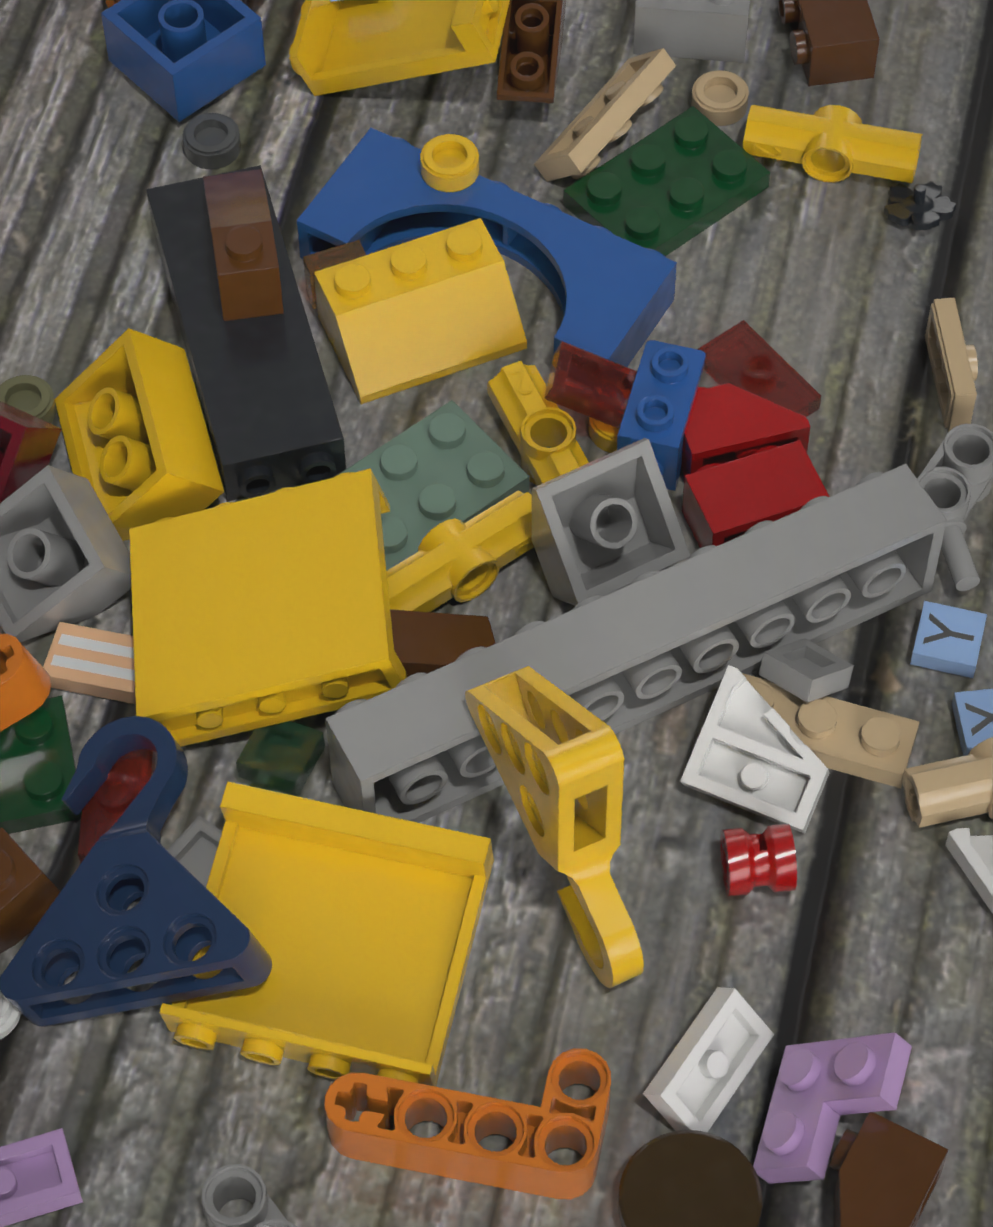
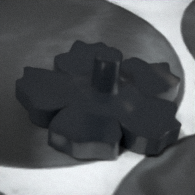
(921, 208)

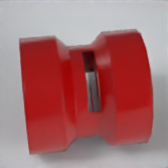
(758, 860)

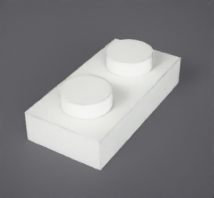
(709, 1062)

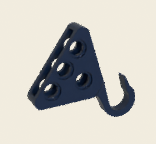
(90, 919)

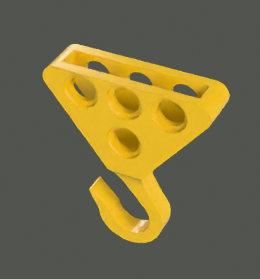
(569, 792)

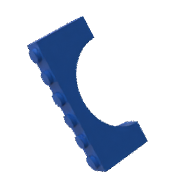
(603, 284)

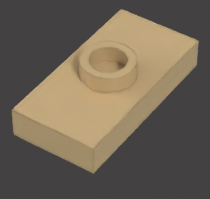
(952, 363)

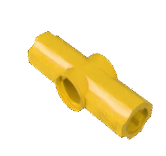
(832, 143)
(535, 423)
(462, 557)

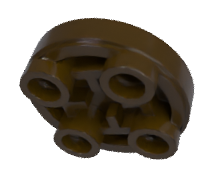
(689, 1182)

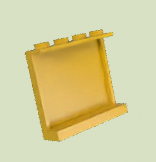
(392, 40)
(263, 609)
(361, 932)

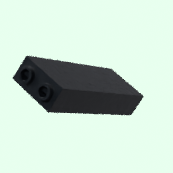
(252, 375)

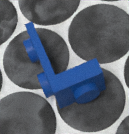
(663, 403)

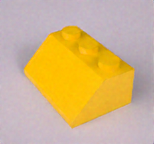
(419, 310)
(140, 433)

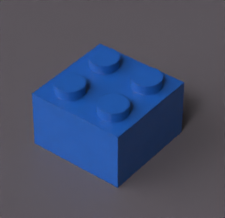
(184, 48)

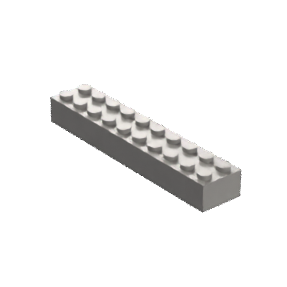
(650, 641)

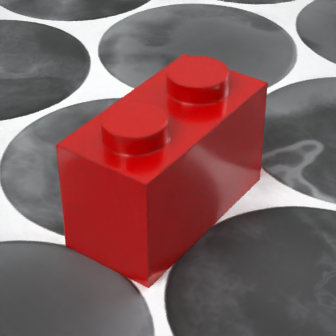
(735, 495)

